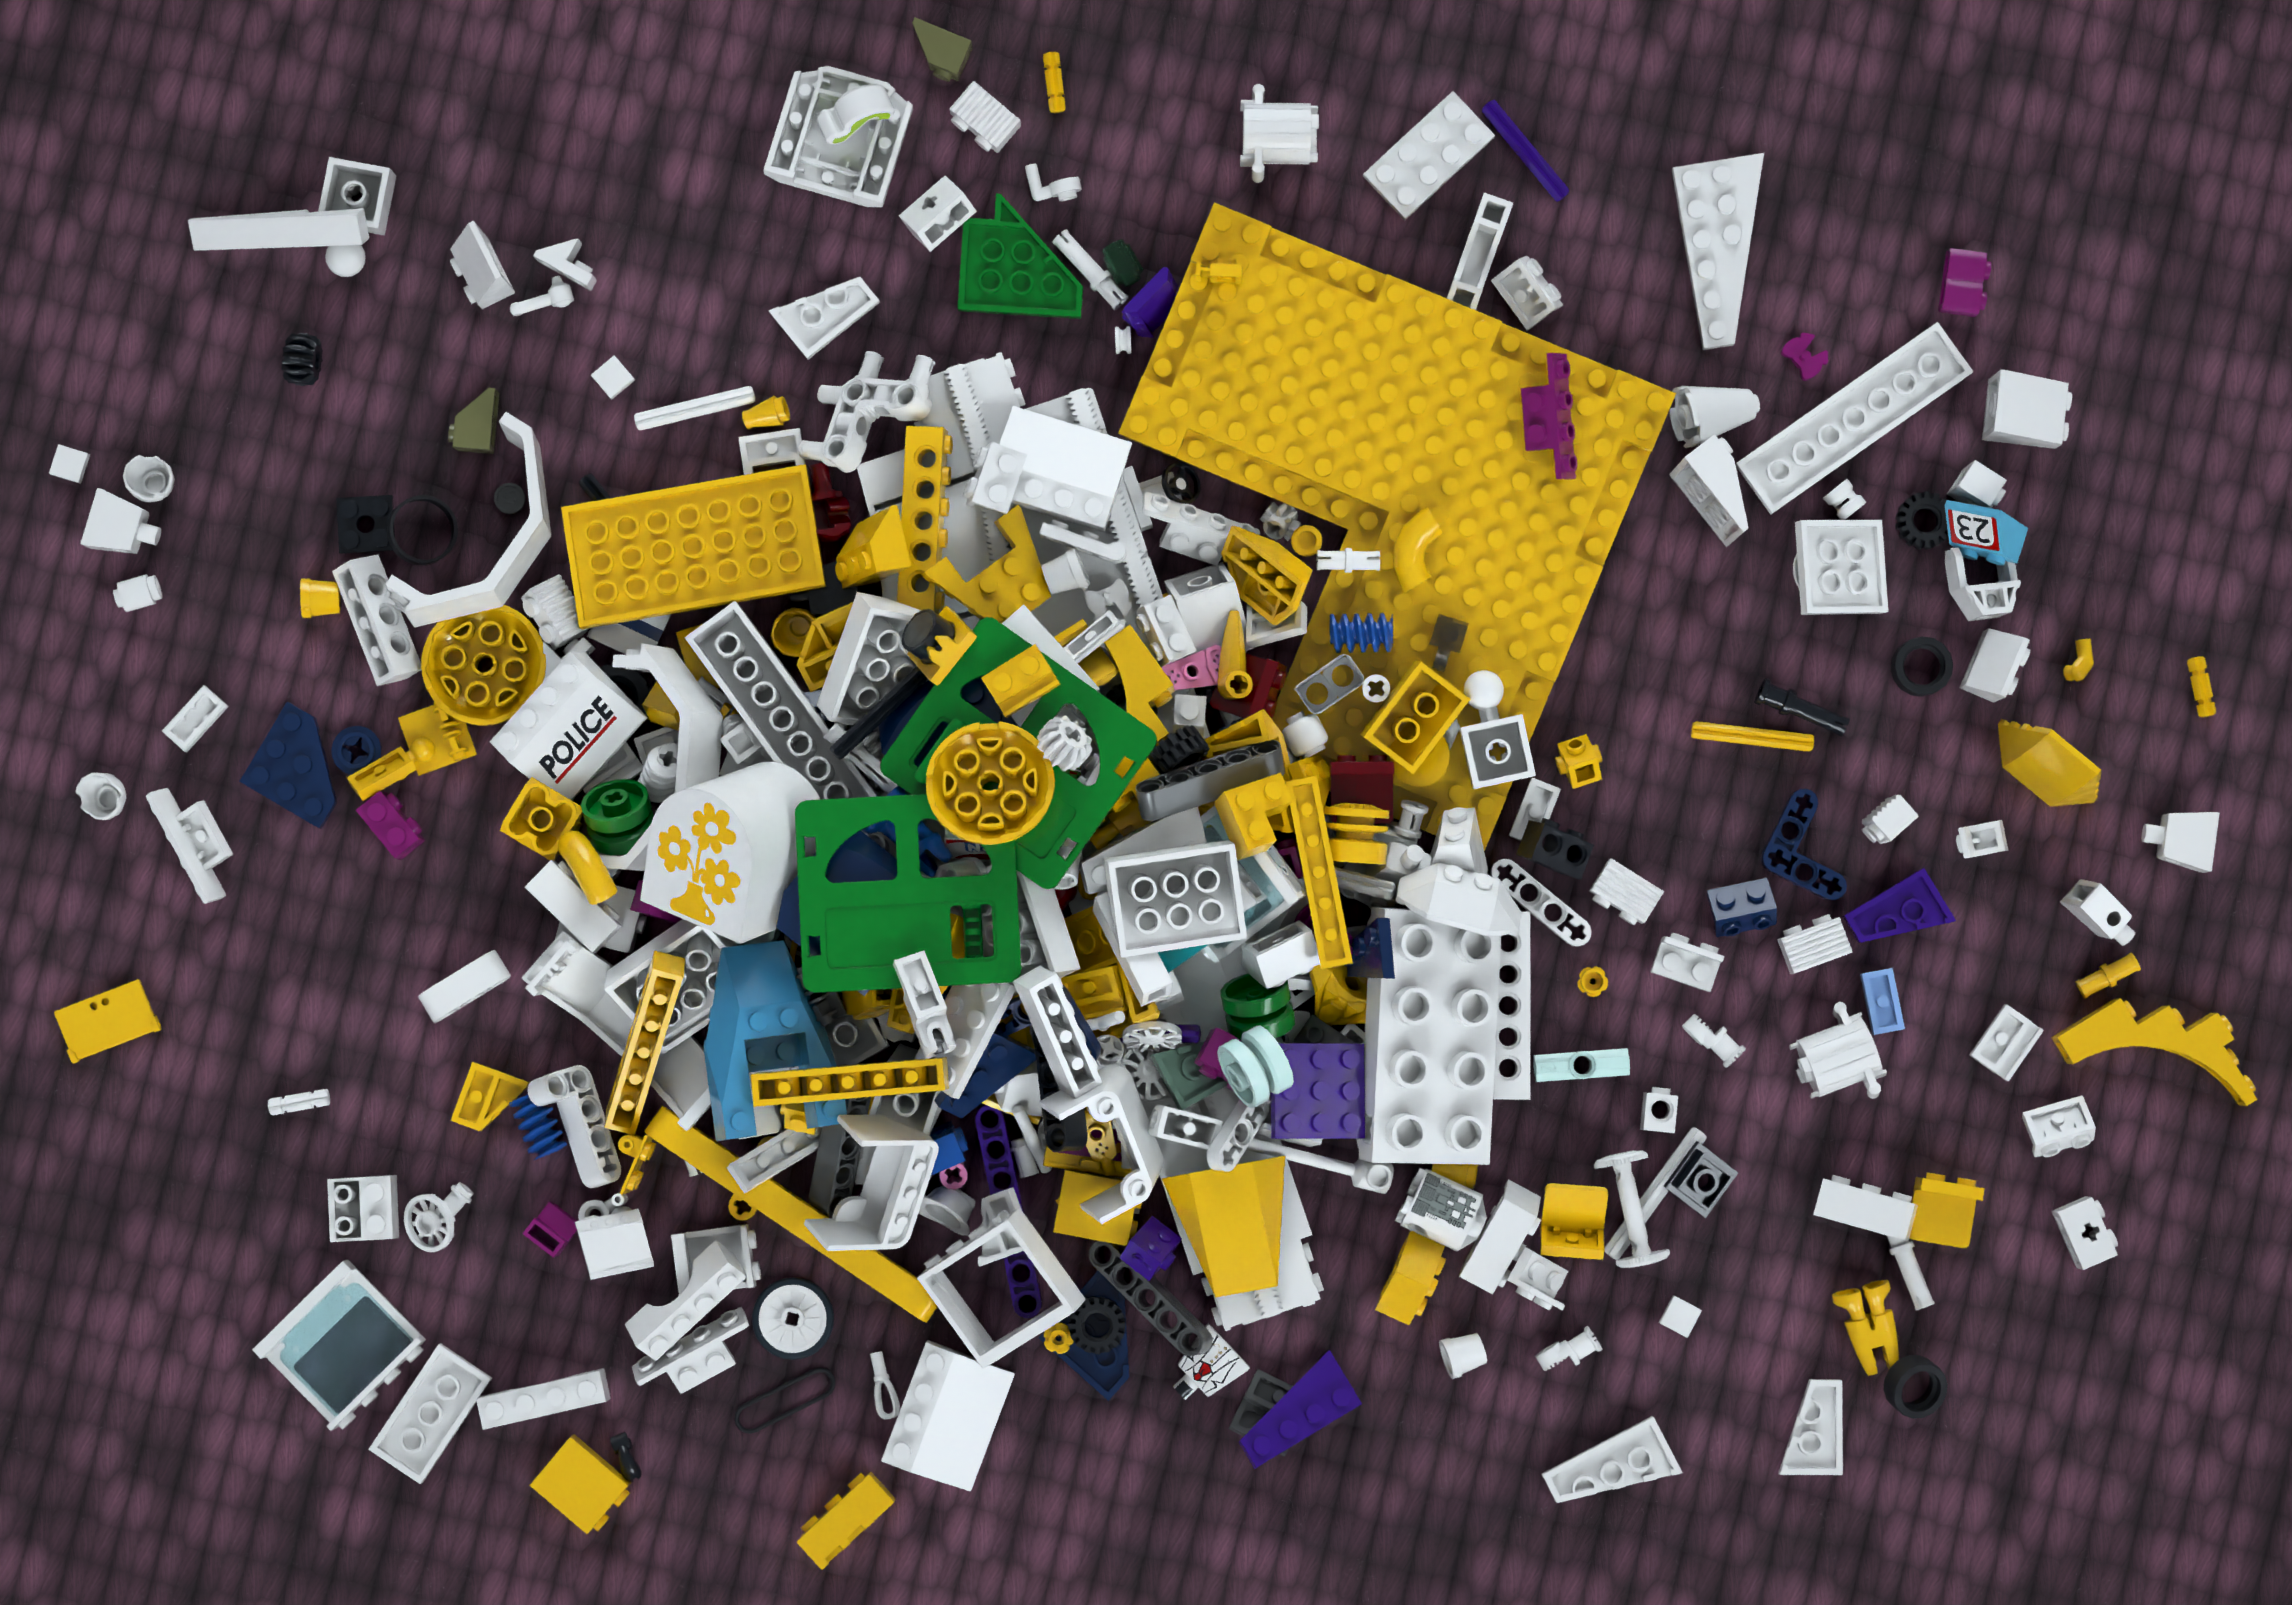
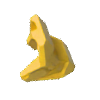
(1339, 997)

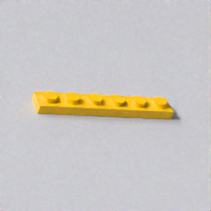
(1319, 873)

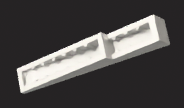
(280, 230)

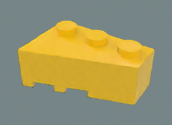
(844, 1519)

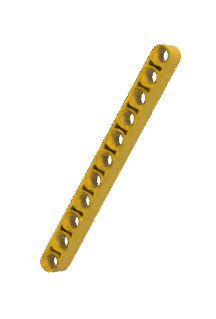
(790, 1213)

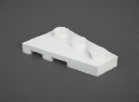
(824, 316)
(1817, 1432)

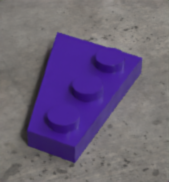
(1900, 909)

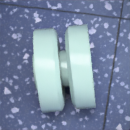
(1255, 1066)

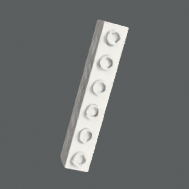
(1518, 1085)

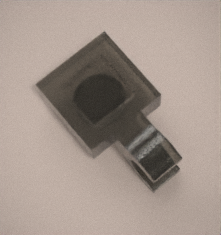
(1447, 636)

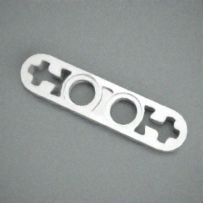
(1543, 898)

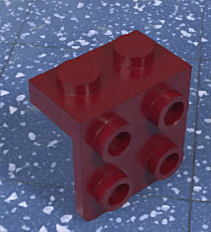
(1267, 680)
(1363, 783)

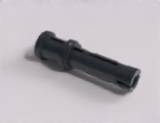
(1787, 702)

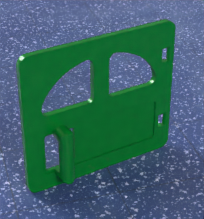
(1075, 808)
(880, 921)

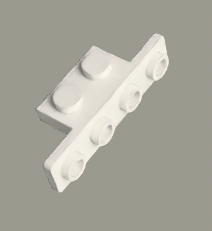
(1191, 529)
(195, 841)
(696, 1355)

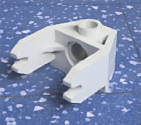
(1981, 600)

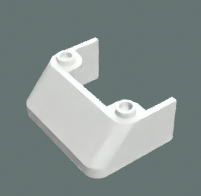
(1120, 1102)
(891, 1192)

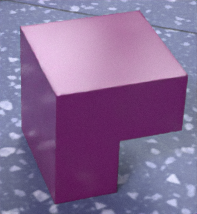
(551, 1229)

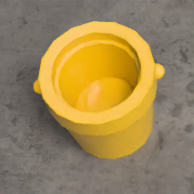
(319, 598)

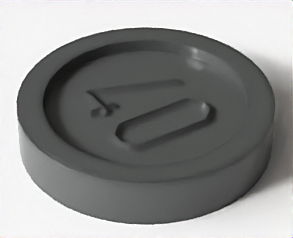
(510, 498)

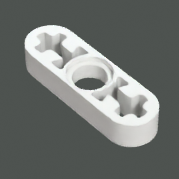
(1225, 1149)

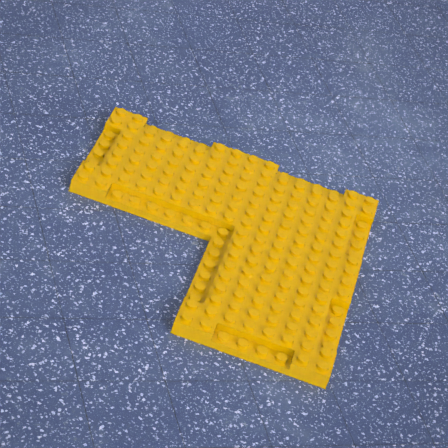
(1363, 413)

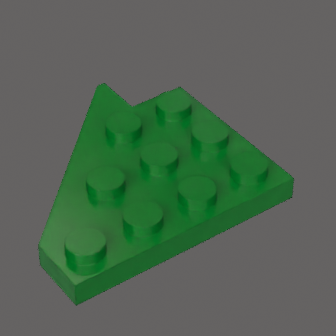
(1013, 270)

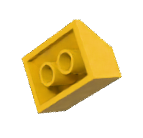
(873, 550)
(1415, 716)

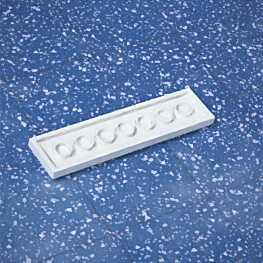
(1854, 418)

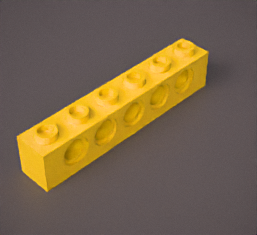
(918, 442)
(644, 1042)
(850, 1081)

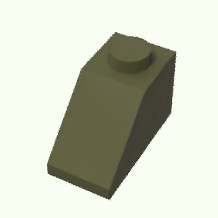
(943, 50)
(476, 424)

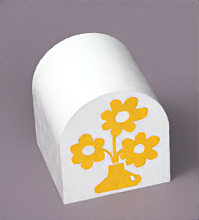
(728, 850)

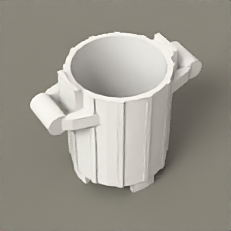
(1277, 133)
(1840, 1056)

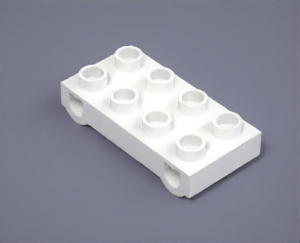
(1431, 1045)

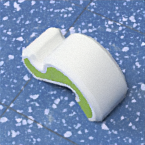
(853, 111)

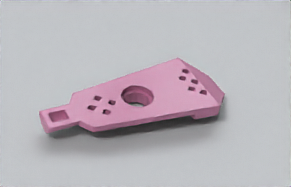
(1205, 669)

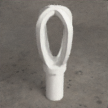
(882, 1377)

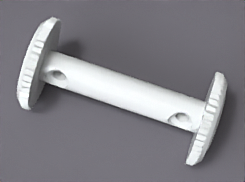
(1632, 1209)

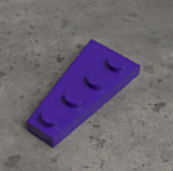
(1305, 1409)

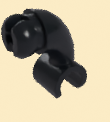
(629, 1467)

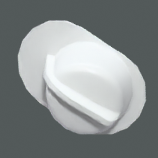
(948, 1208)

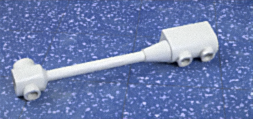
(1202, 1130)

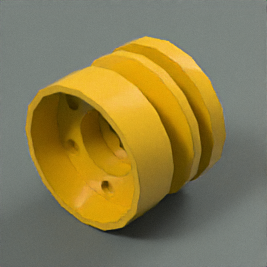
(1356, 833)

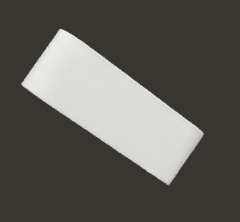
(464, 986)

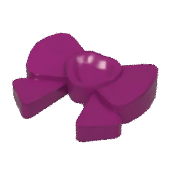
(1796, 351)

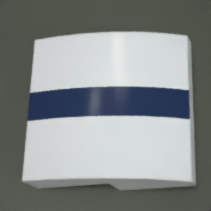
(630, 634)

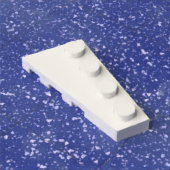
(1620, 1461)

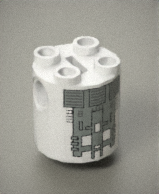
(1442, 1210)

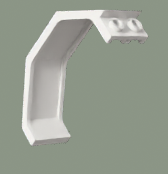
(510, 568)
(698, 730)
(576, 982)

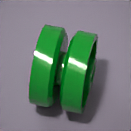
(617, 815)
(1254, 1005)

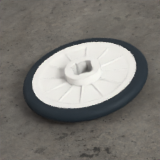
(814, 1319)

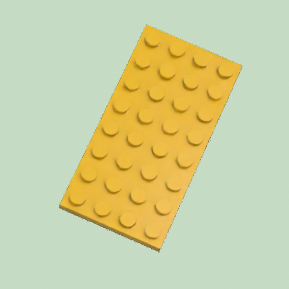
(693, 546)

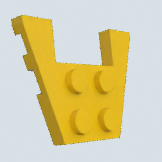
(1005, 583)

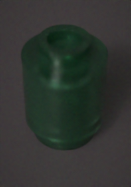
(1122, 263)

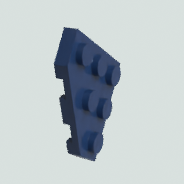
(294, 767)
(1105, 1370)

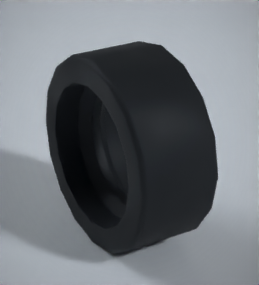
(1934, 646)
(1901, 1372)

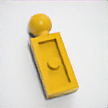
(390, 768)

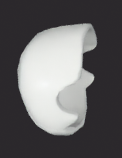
(148, 478)
(101, 795)

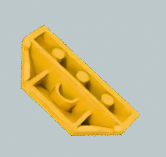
(1265, 574)
(821, 646)

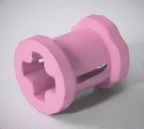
(954, 1182)

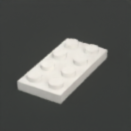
(1428, 155)
(973, 1017)
(430, 1413)

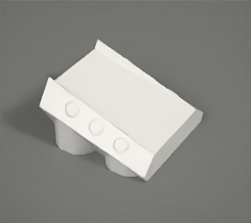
(614, 1243)

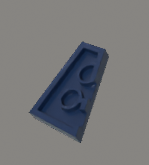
(1373, 952)
(997, 1066)

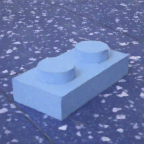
(1882, 1001)

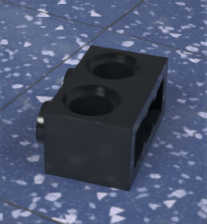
(1554, 852)

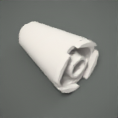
(1710, 411)

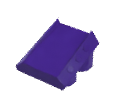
(1151, 304)

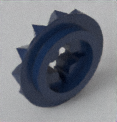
(351, 736)

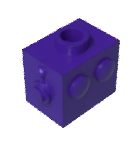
(1151, 1248)

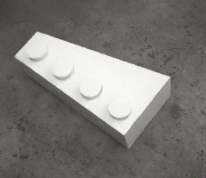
(1166, 833)

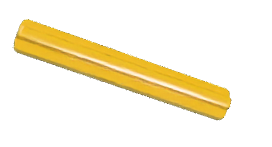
(1752, 736)

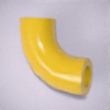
(1411, 548)
(587, 867)

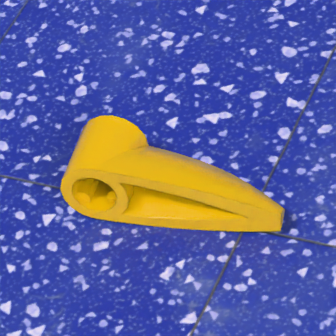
(1233, 660)

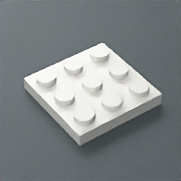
(1841, 567)

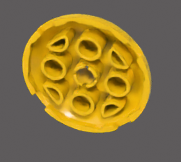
(453, 657)
(983, 755)

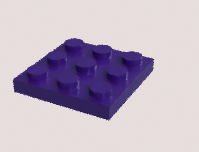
(1325, 1093)

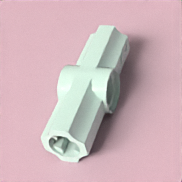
(1602, 1064)

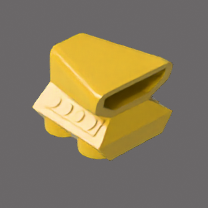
(541, 818)

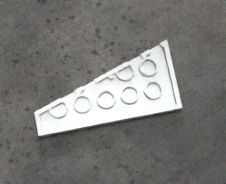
(1717, 224)

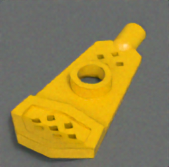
(1107, 1139)

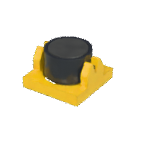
(935, 642)

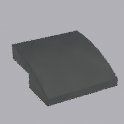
(1258, 1399)

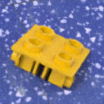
(447, 734)
(641, 1150)

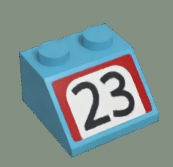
(1984, 532)

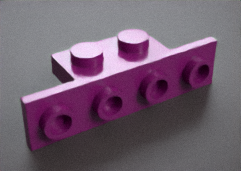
(1549, 417)

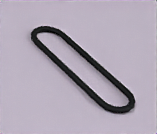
(743, 1406)

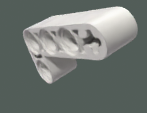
(583, 1122)

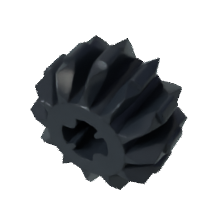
(302, 359)

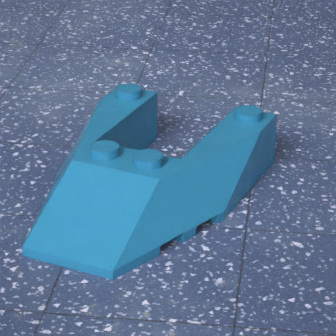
(761, 1025)

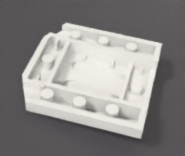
(851, 170)

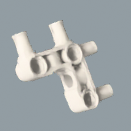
(863, 402)

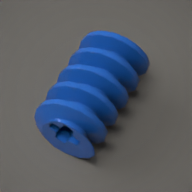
(1361, 632)
(539, 1127)

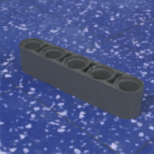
(1207, 779)
(836, 1161)
(1164, 1301)

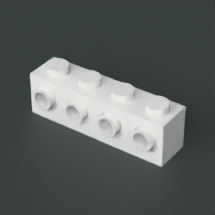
(1058, 1031)

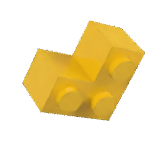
(1246, 812)
(1411, 1278)

